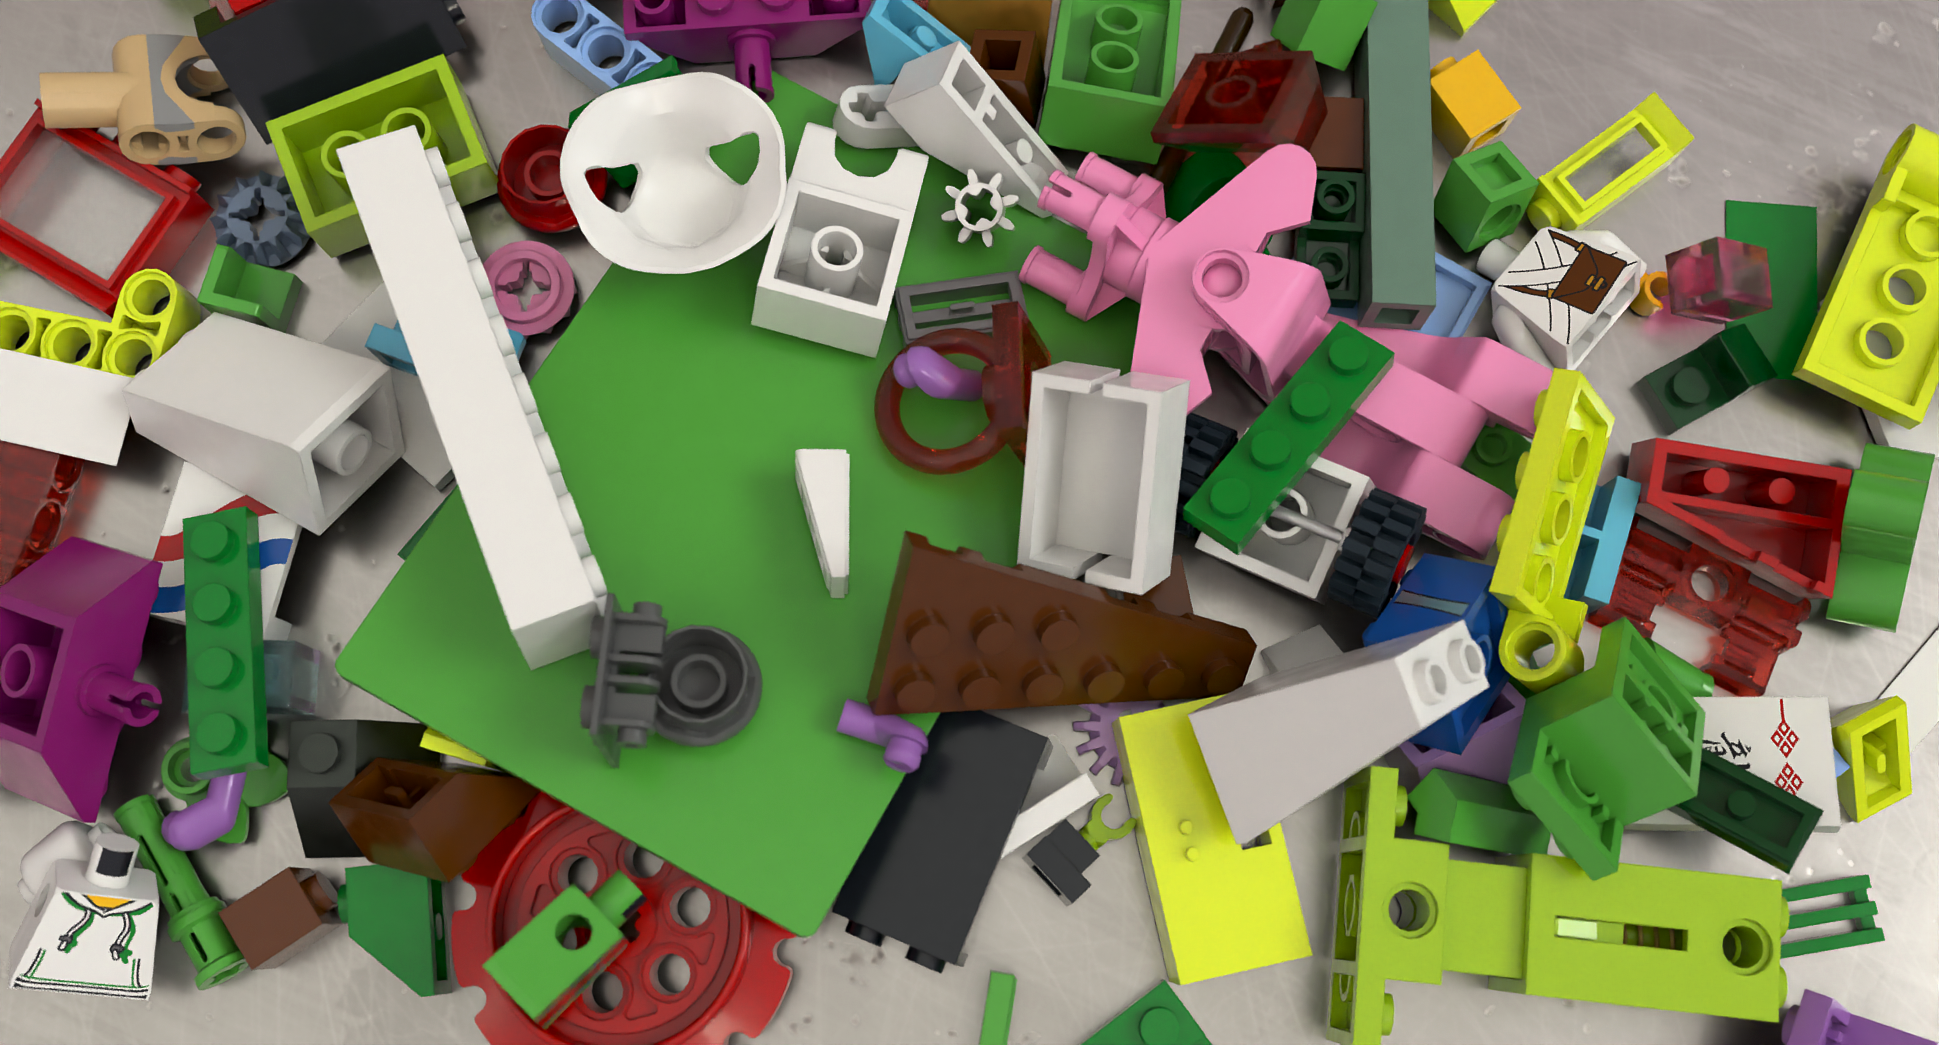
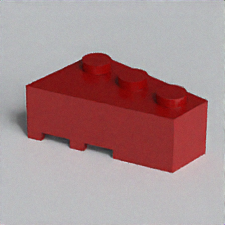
(1748, 508)

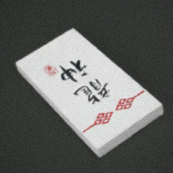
(1778, 741)

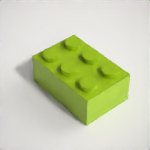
(418, 96)

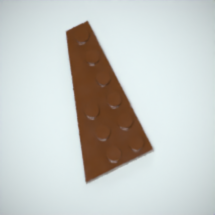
(1025, 637)

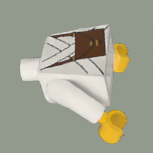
(1565, 292)

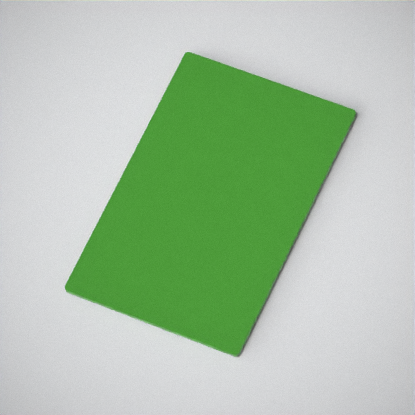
(683, 474)

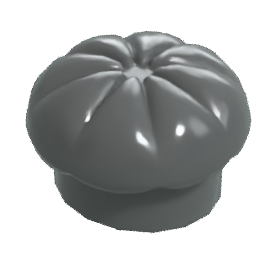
(706, 686)

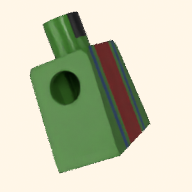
(544, 973)

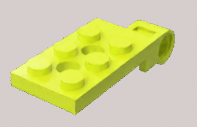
(1891, 239)
(1545, 530)

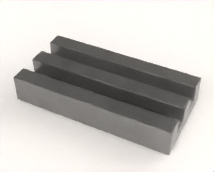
(951, 290)

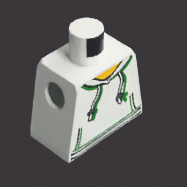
(90, 926)

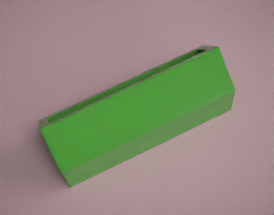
(1476, 814)

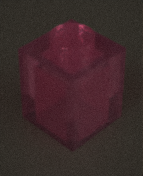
(1718, 281)

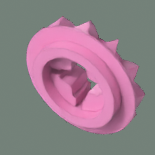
(549, 271)

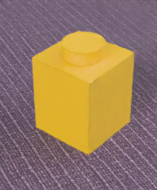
(1469, 104)

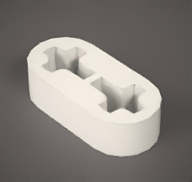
(865, 121)

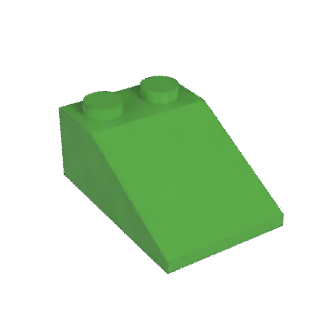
(1110, 76)

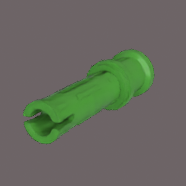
(191, 909)

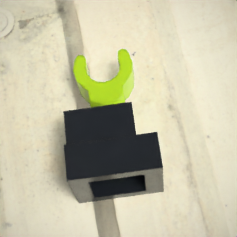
(1069, 852)

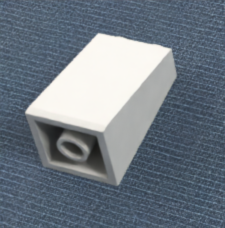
(272, 416)
(1326, 720)

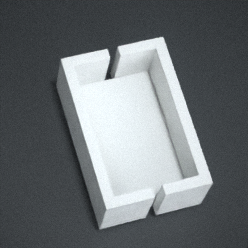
(1102, 474)

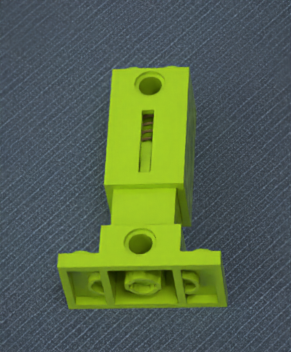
(1539, 926)

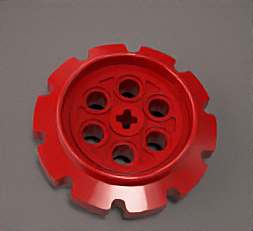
(730, 956)

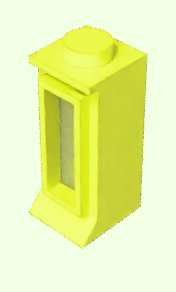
(1609, 167)

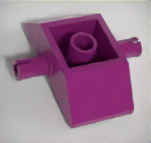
(743, 31)
(68, 671)

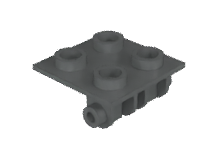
(620, 705)

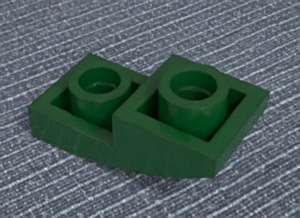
(1335, 234)

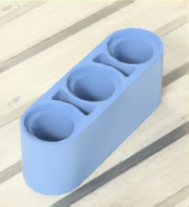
(589, 43)

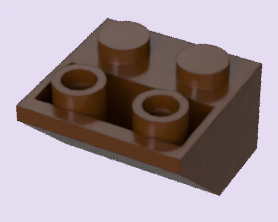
(428, 813)

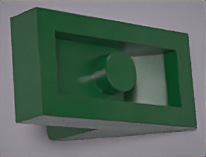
(1706, 378)

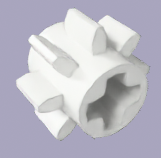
(977, 191)

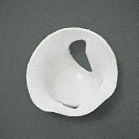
(683, 205)

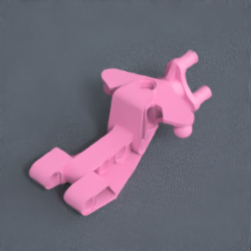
(1266, 314)

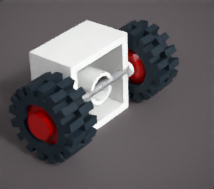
(1327, 536)

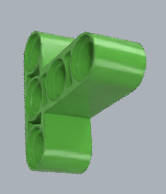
(1879, 536)

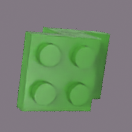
(1607, 749)

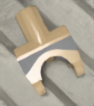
(148, 101)

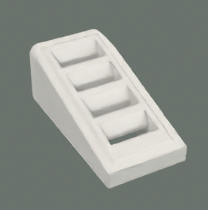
(824, 492)

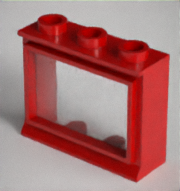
(90, 213)

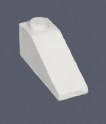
(970, 124)

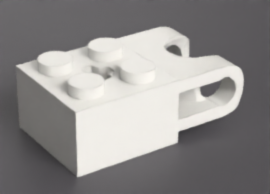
(837, 247)

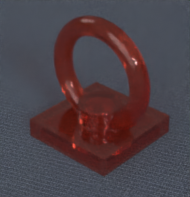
(1006, 393)

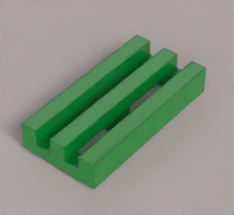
(1860, 909)

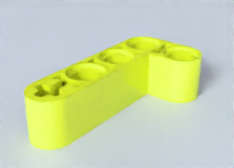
(114, 345)

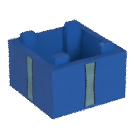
(1441, 593)

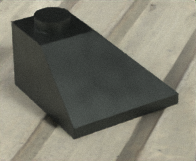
(326, 759)

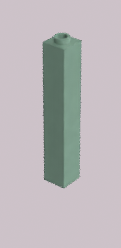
(1399, 232)

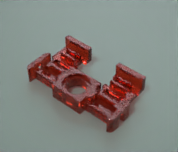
(1753, 626)

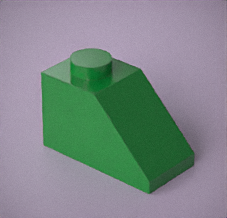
(400, 924)

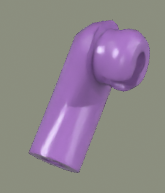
(936, 375)
(901, 738)
(208, 817)

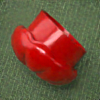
(532, 183)

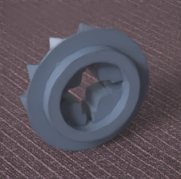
(280, 238)

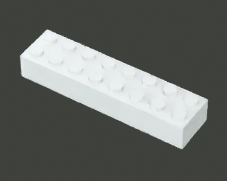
(477, 395)

